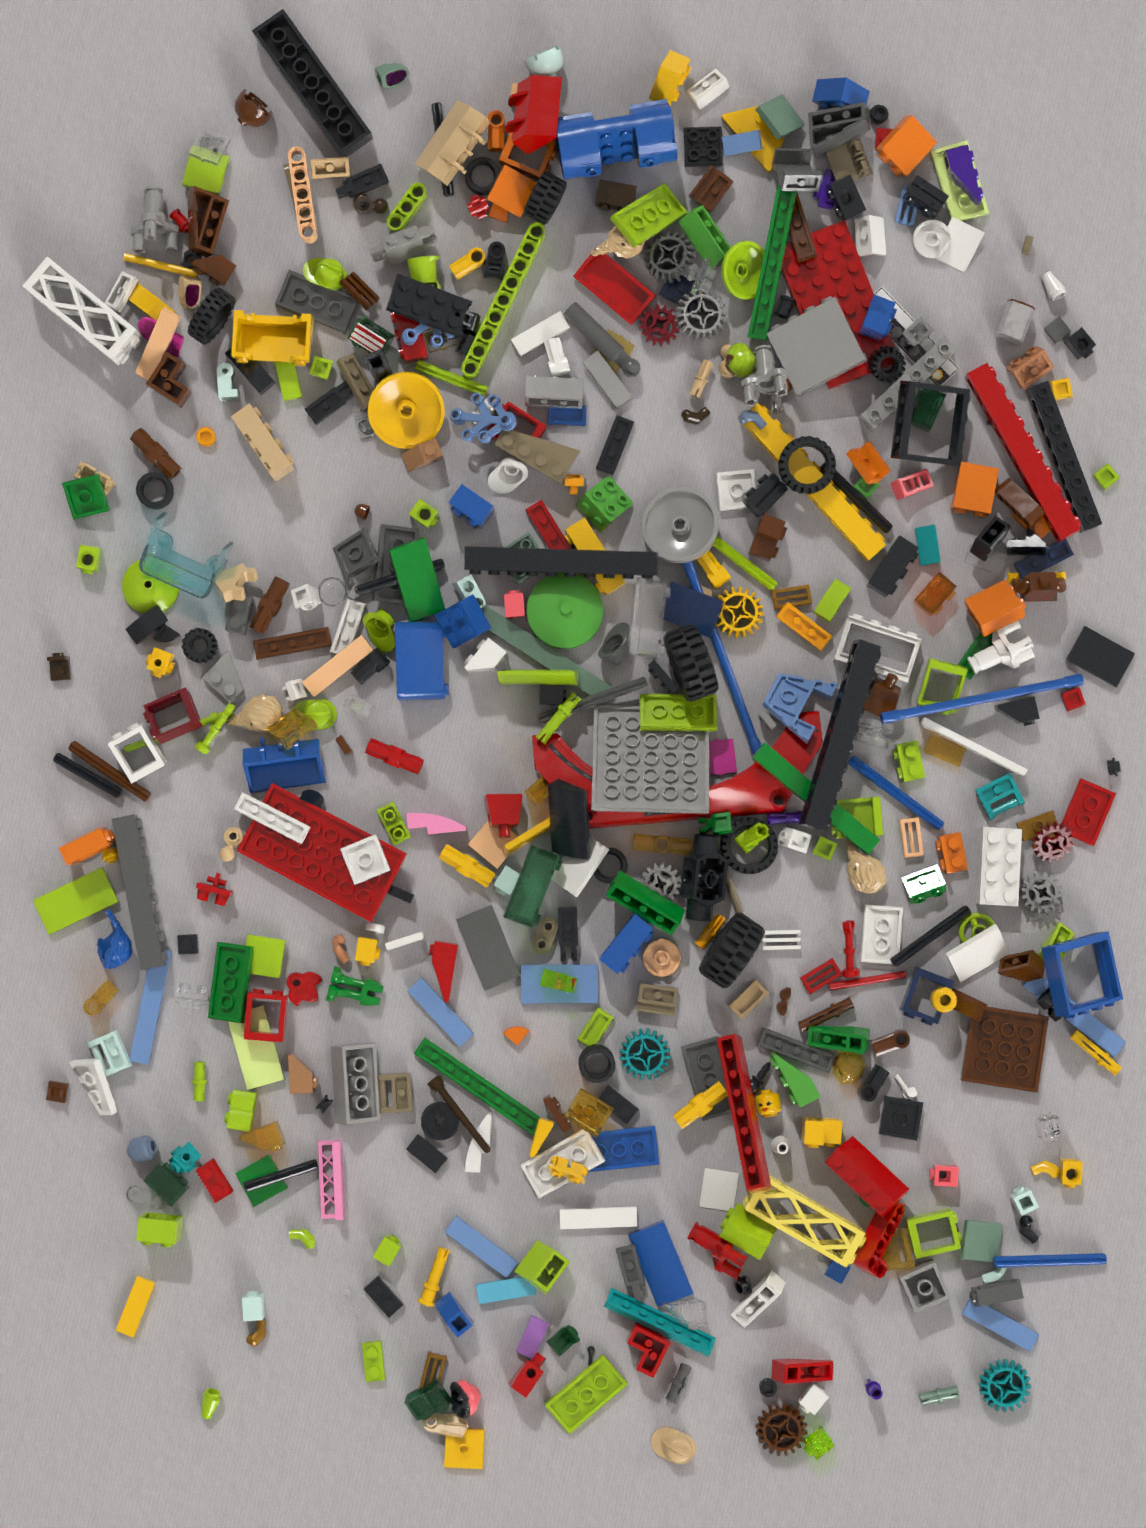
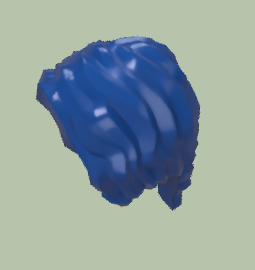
(116, 947)

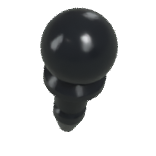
(756, 1081)

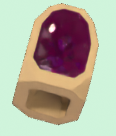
(189, 291)

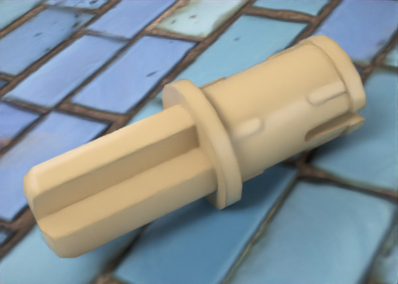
(701, 378)

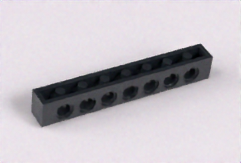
(1063, 455)

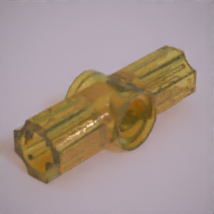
(675, 845)

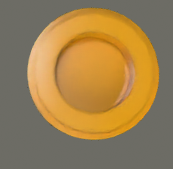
(206, 436)

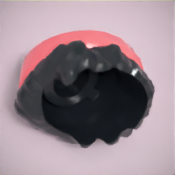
(464, 1398)

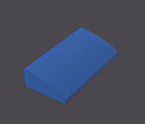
(661, 1263)

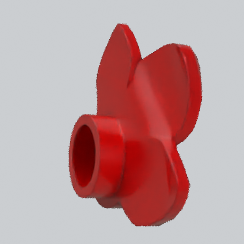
(305, 989)

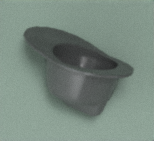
(615, 644)

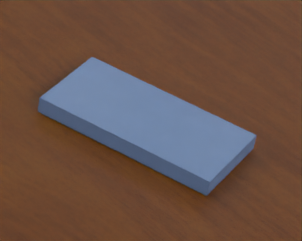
(585, 991)

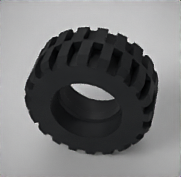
(691, 662)
(731, 950)

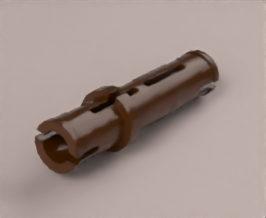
(846, 1005)

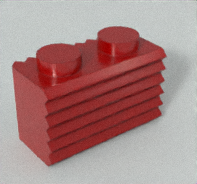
(214, 1180)

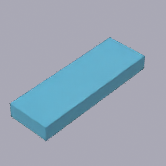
(504, 1290)

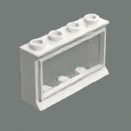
(897, 648)

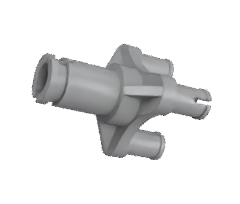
(154, 222)
(766, 380)

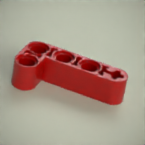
(877, 1239)

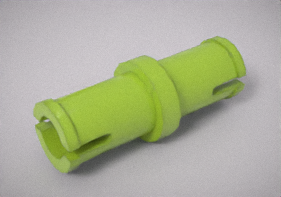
(199, 1081)

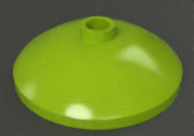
(748, 258)
(145, 598)

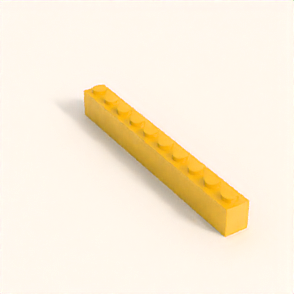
(828, 500)

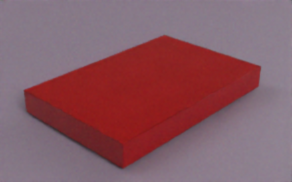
(1087, 811)

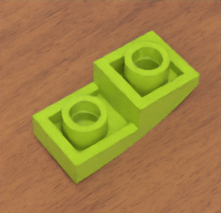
(832, 600)
(393, 823)

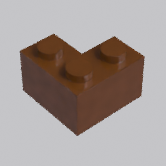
(165, 380)
(766, 537)

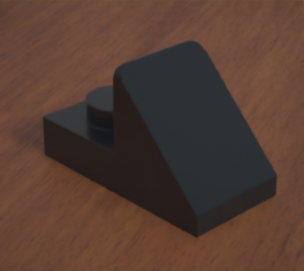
(378, 365)
(1031, 546)

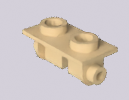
(87, 470)

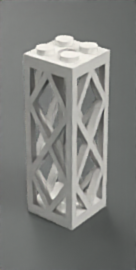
(122, 342)

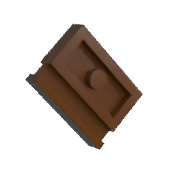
(711, 189)

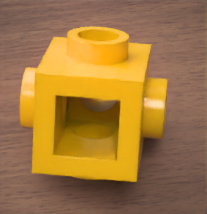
(153, 660)

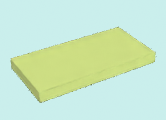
(958, 203)
(257, 1058)

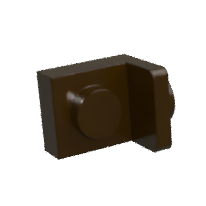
(59, 667)

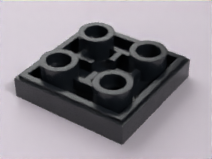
(702, 146)

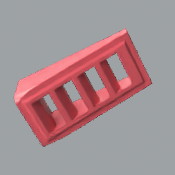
(901, 488)

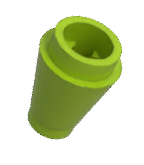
(210, 1401)

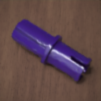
(784, 817)
(873, 1389)

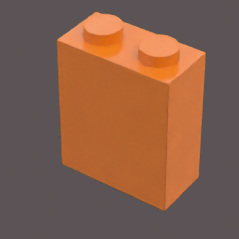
(905, 146)
(974, 489)
(995, 607)

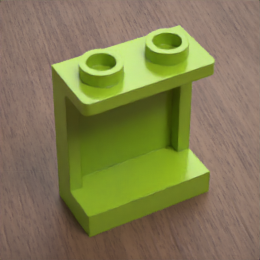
(864, 810)

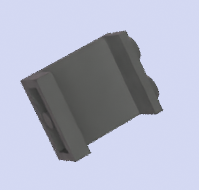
(794, 170)

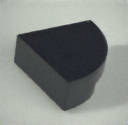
(165, 634)

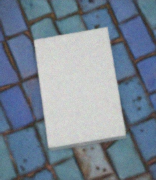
(576, 872)
(881, 933)
(977, 953)

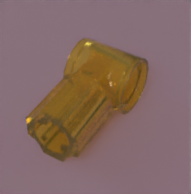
(101, 997)

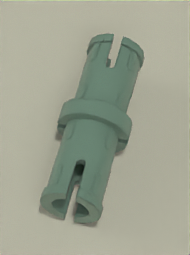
(939, 1395)

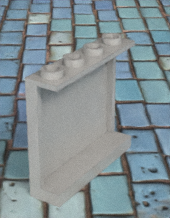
(816, 346)

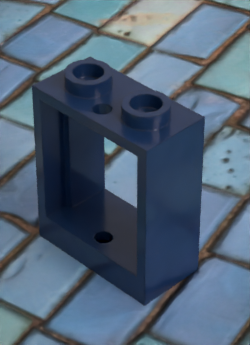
(918, 972)

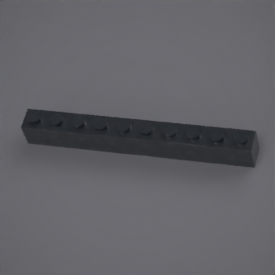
(561, 561)
(840, 735)

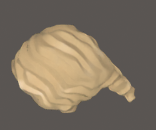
(618, 244)
(258, 713)
(864, 871)

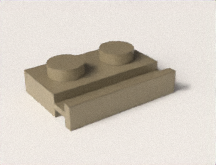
(657, 999)

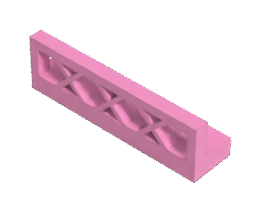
(337, 1176)

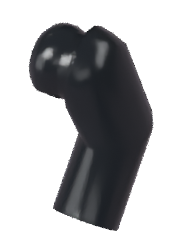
(1025, 1228)

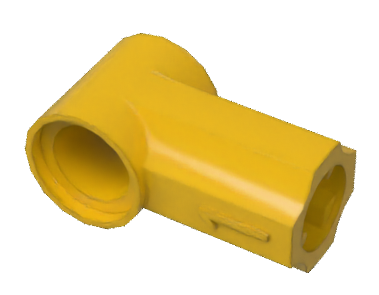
(466, 265)
(715, 573)

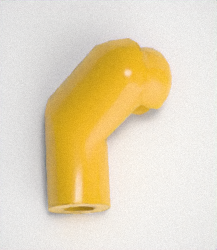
(1047, 1167)

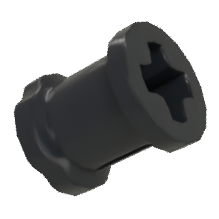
(785, 307)

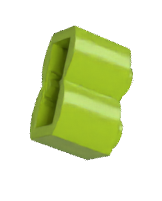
(241, 1110)

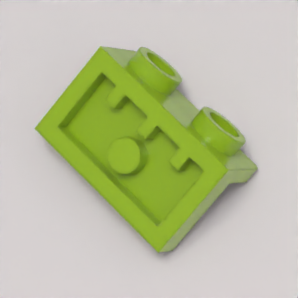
(909, 761)

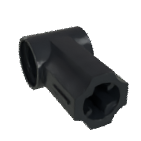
(373, 663)
(874, 1081)

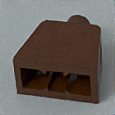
(882, 695)

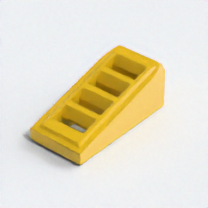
(542, 1130)

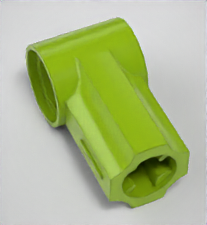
(750, 838)

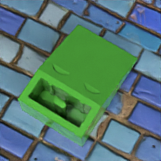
(800, 1085)

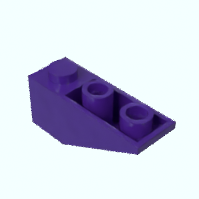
(961, 170)

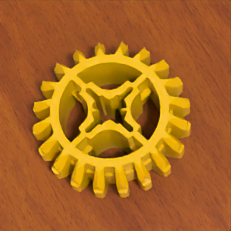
(747, 616)

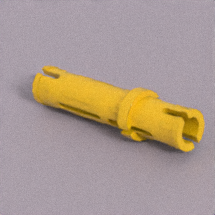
(1113, 1067)

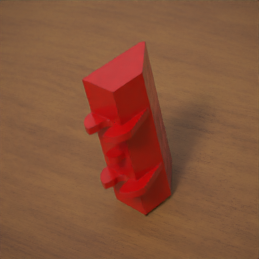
(535, 112)

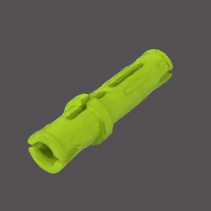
(563, 711)

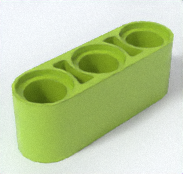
(408, 199)

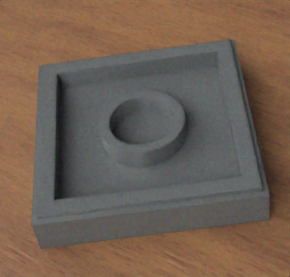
(356, 554)

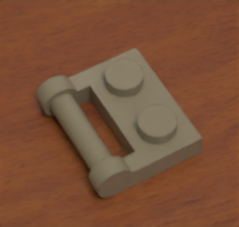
(400, 1092)

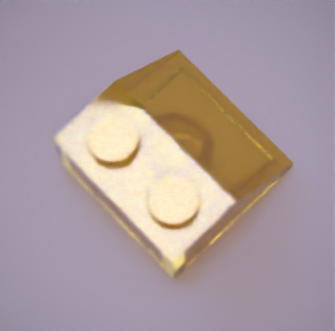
(588, 1112)

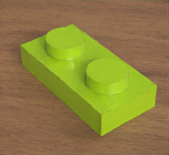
(373, 1361)

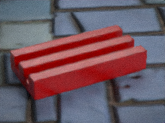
(815, 970)

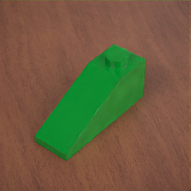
(839, 1038)

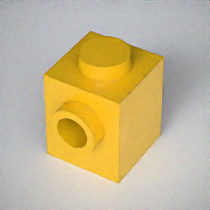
(367, 951)

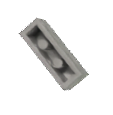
(554, 392)

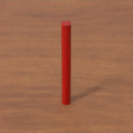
(867, 980)

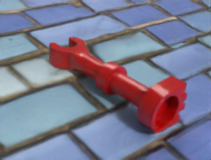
(850, 971)

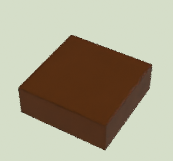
(344, 745)

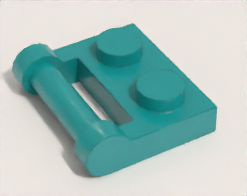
(997, 790)

